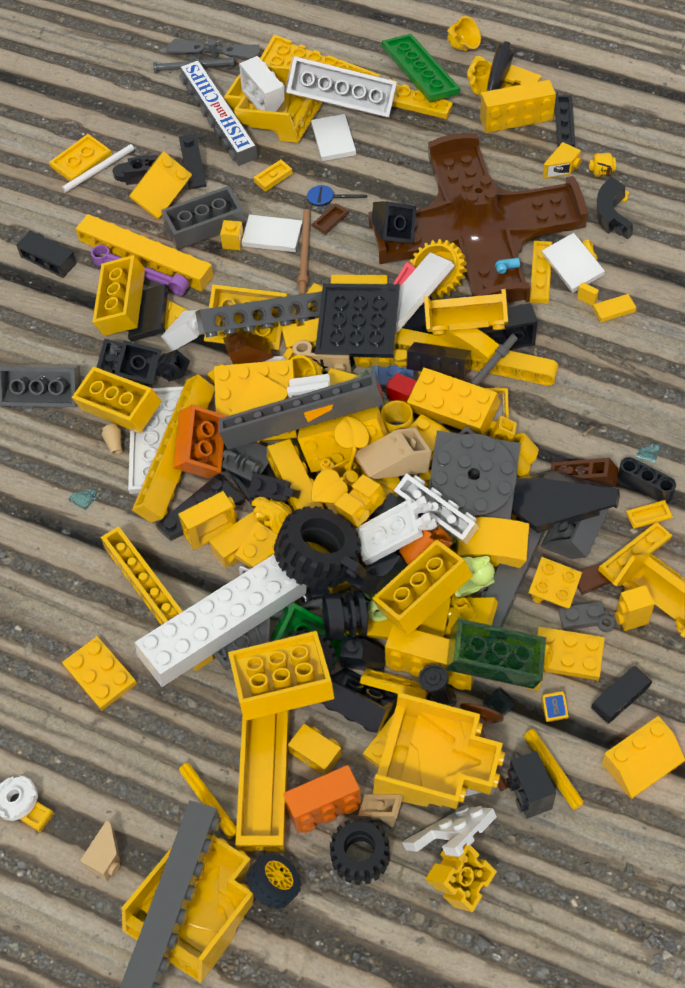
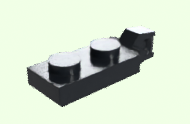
(272, 488)

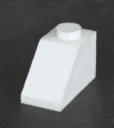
(182, 330)

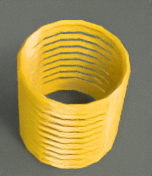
(406, 415)

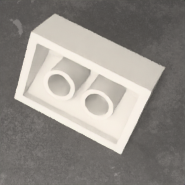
(261, 85)

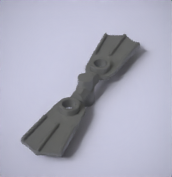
(243, 51)

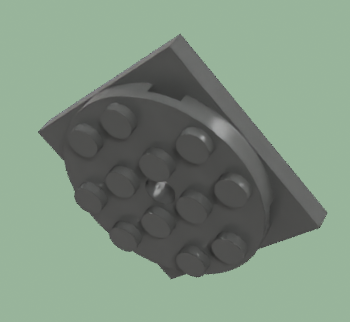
(493, 460)

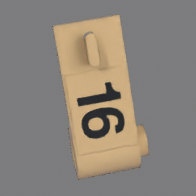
(338, 362)

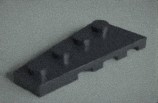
(171, 525)

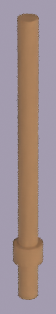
(303, 279)

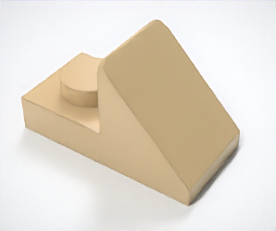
(381, 807)

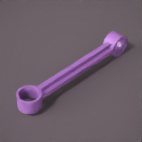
(176, 284)

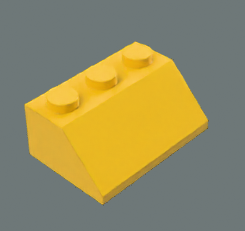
(644, 757)

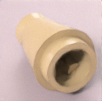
(112, 437)

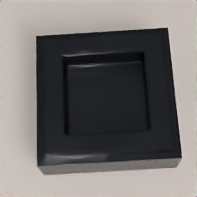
(499, 702)

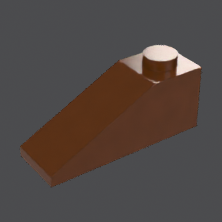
(595, 470)

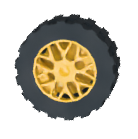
(273, 880)

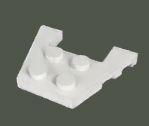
(458, 827)

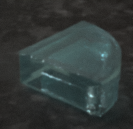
(648, 453)
(84, 498)

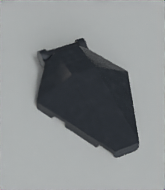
(559, 497)

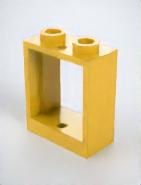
(208, 519)

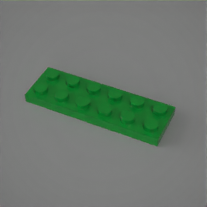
(420, 67)

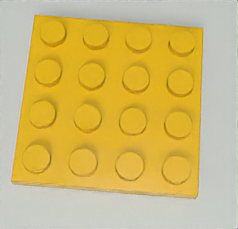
(233, 379)

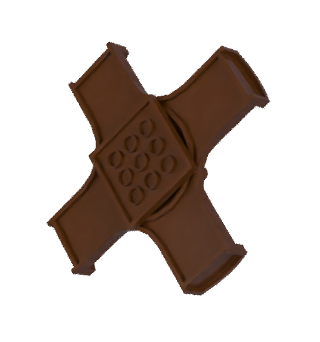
(485, 218)

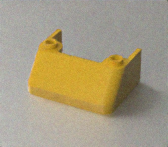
(466, 313)
(662, 582)

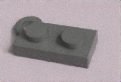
(585, 616)

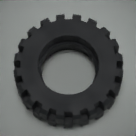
(307, 564)

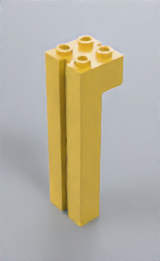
(262, 784)

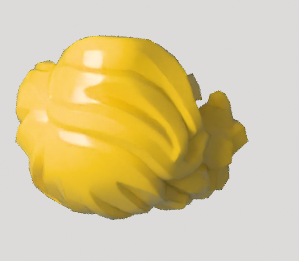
(479, 74)
(275, 510)

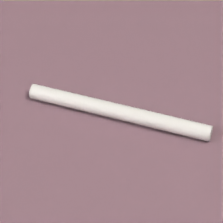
(91, 172)

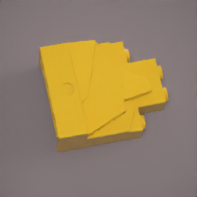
(287, 122)
(436, 754)
(211, 915)

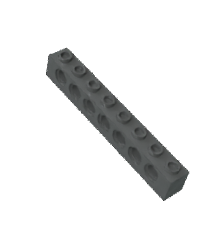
(207, 324)

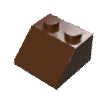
(247, 348)

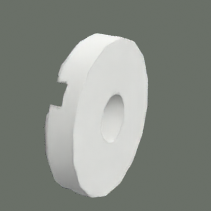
(24, 804)

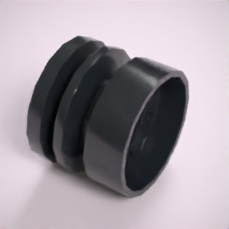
(347, 614)

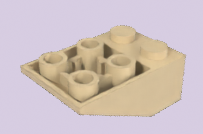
(395, 455)

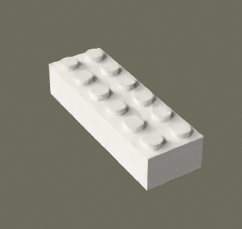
(340, 87)

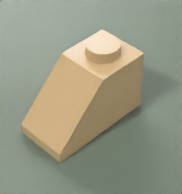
(103, 854)

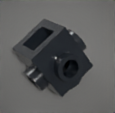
(172, 365)

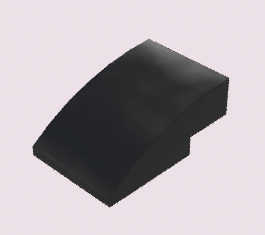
(129, 361)

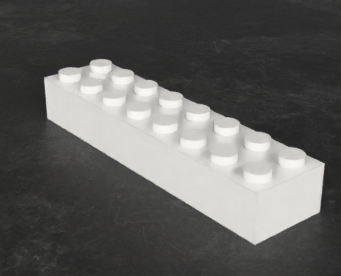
(217, 620)

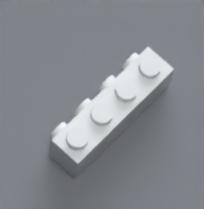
(445, 513)

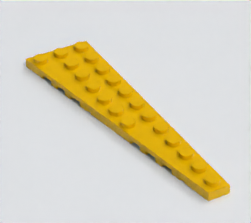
(280, 53)

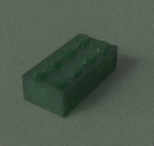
(496, 653)

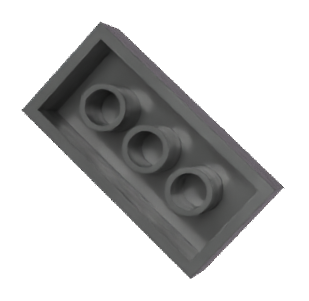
(201, 216)

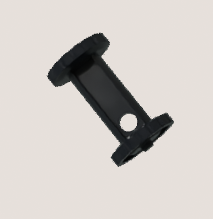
(435, 680)

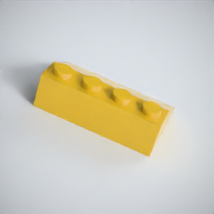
(229, 295)
(281, 675)

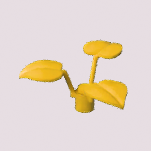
(328, 485)

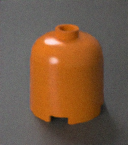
(414, 549)

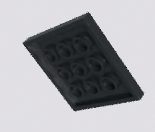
(358, 320)

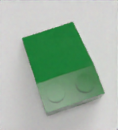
(297, 618)

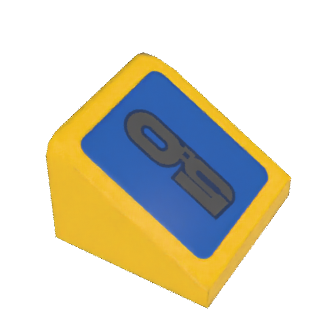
(554, 706)

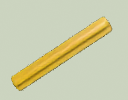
(554, 769)
(207, 798)

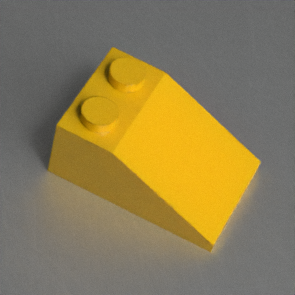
(160, 185)

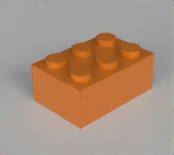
(198, 442)
(323, 799)

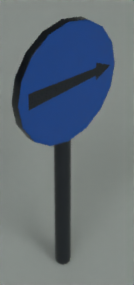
(322, 195)

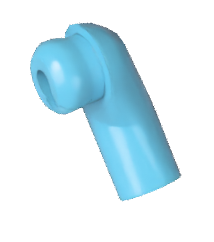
(502, 265)

